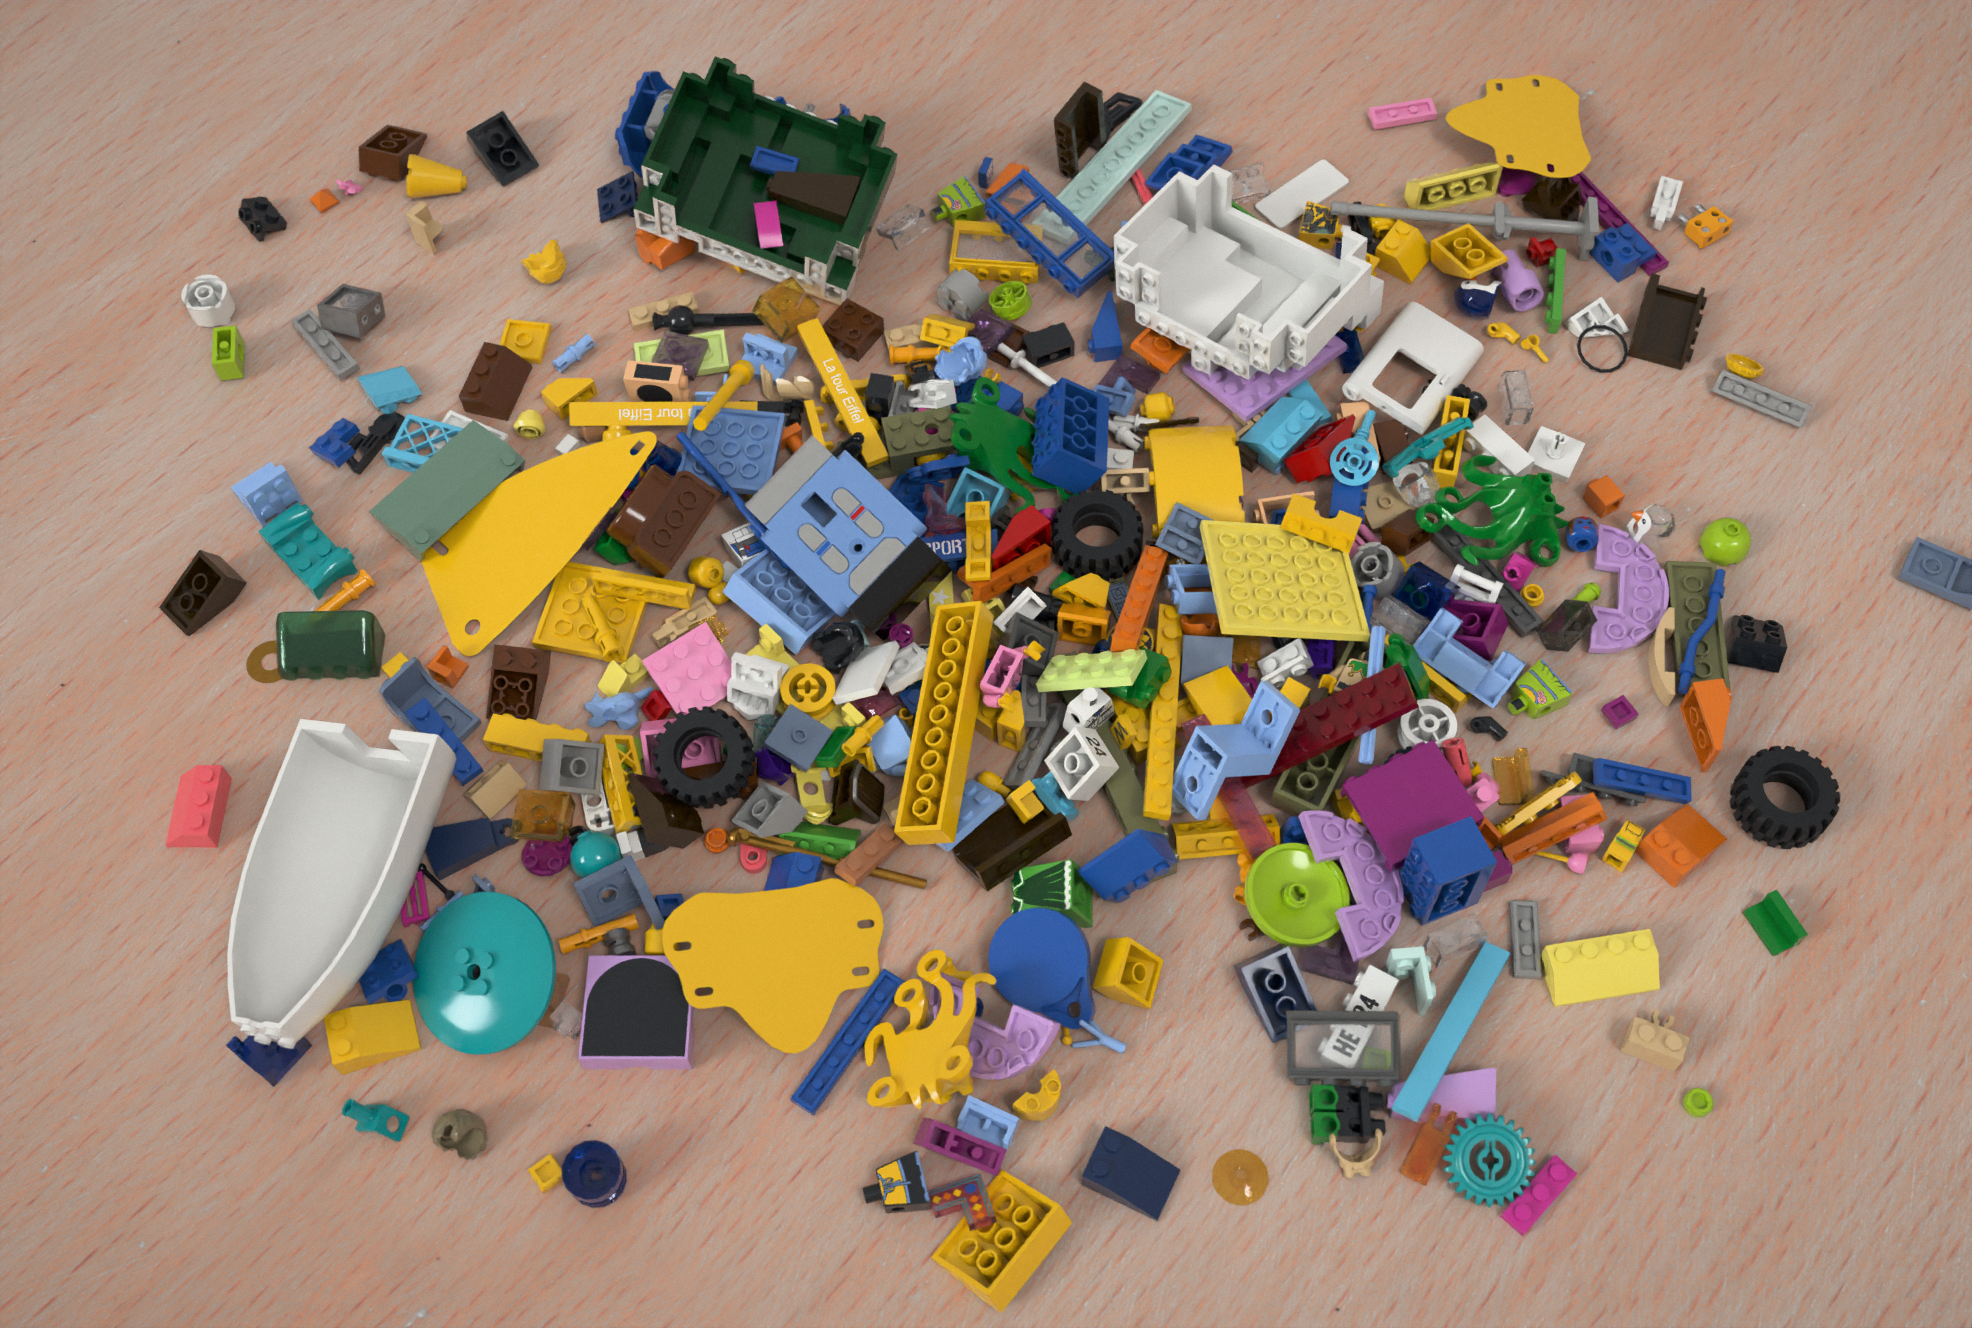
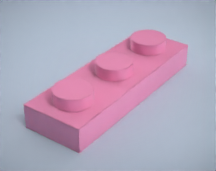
(1402, 113)

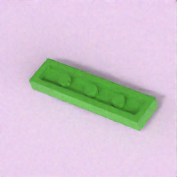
(1555, 297)

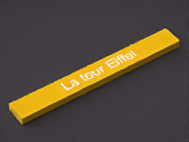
(842, 391)
(640, 413)

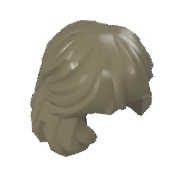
(460, 1132)

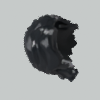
(839, 645)

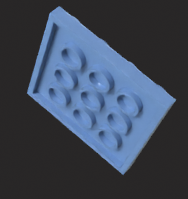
(738, 445)

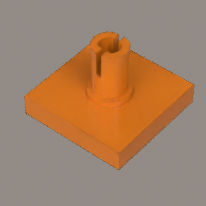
(1158, 350)

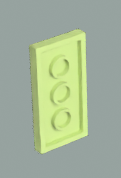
(714, 360)
(1092, 670)

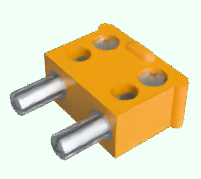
(1706, 226)

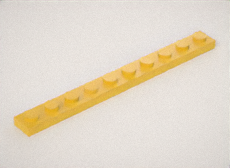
(1163, 719)

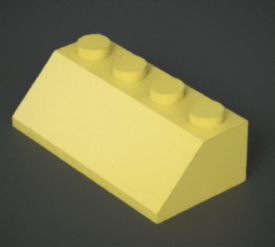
(1453, 187)
(1601, 967)

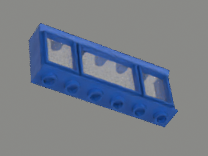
(1050, 233)

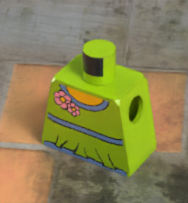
(959, 202)
(1539, 692)

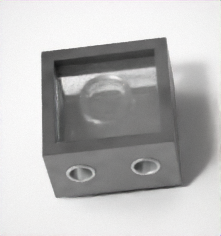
(351, 310)

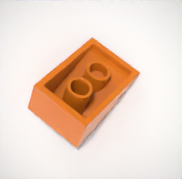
(1706, 715)
(1679, 844)

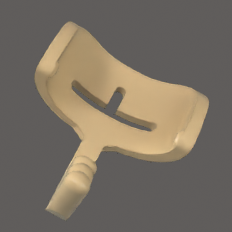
(801, 388)

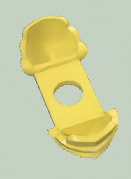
(815, 804)

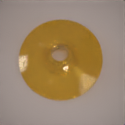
(1238, 1190)

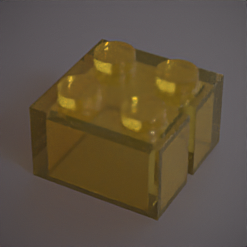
(779, 309)

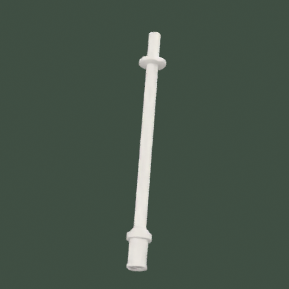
(1122, 433)

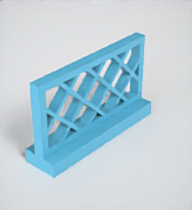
(406, 459)

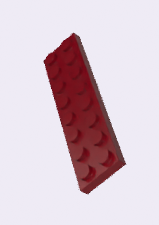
(1343, 718)

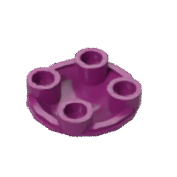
(1515, 181)
(546, 857)

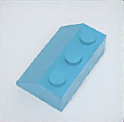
(1282, 430)

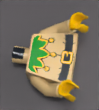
(1346, 674)

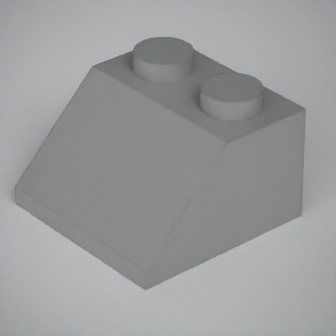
(571, 766)
(769, 812)

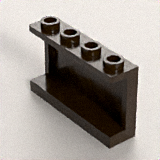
(1078, 127)
(1666, 325)
(1007, 845)

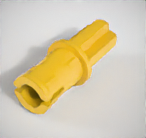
(862, 735)

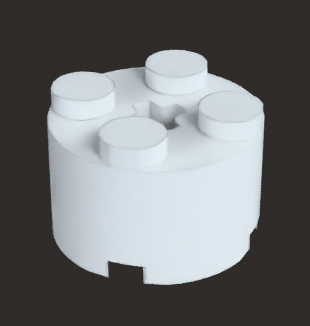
(208, 301)

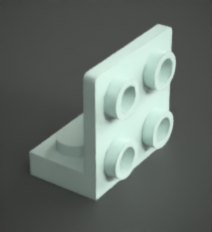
(1413, 962)

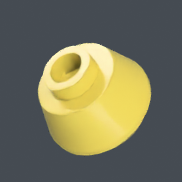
(530, 425)

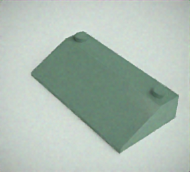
(446, 488)

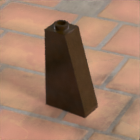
(815, 193)

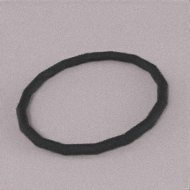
(1595, 368)

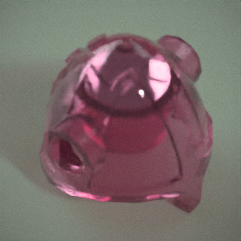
(877, 704)

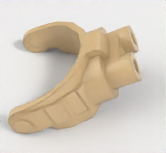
(1359, 1163)

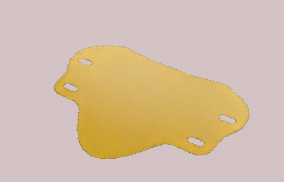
(1528, 123)
(776, 954)

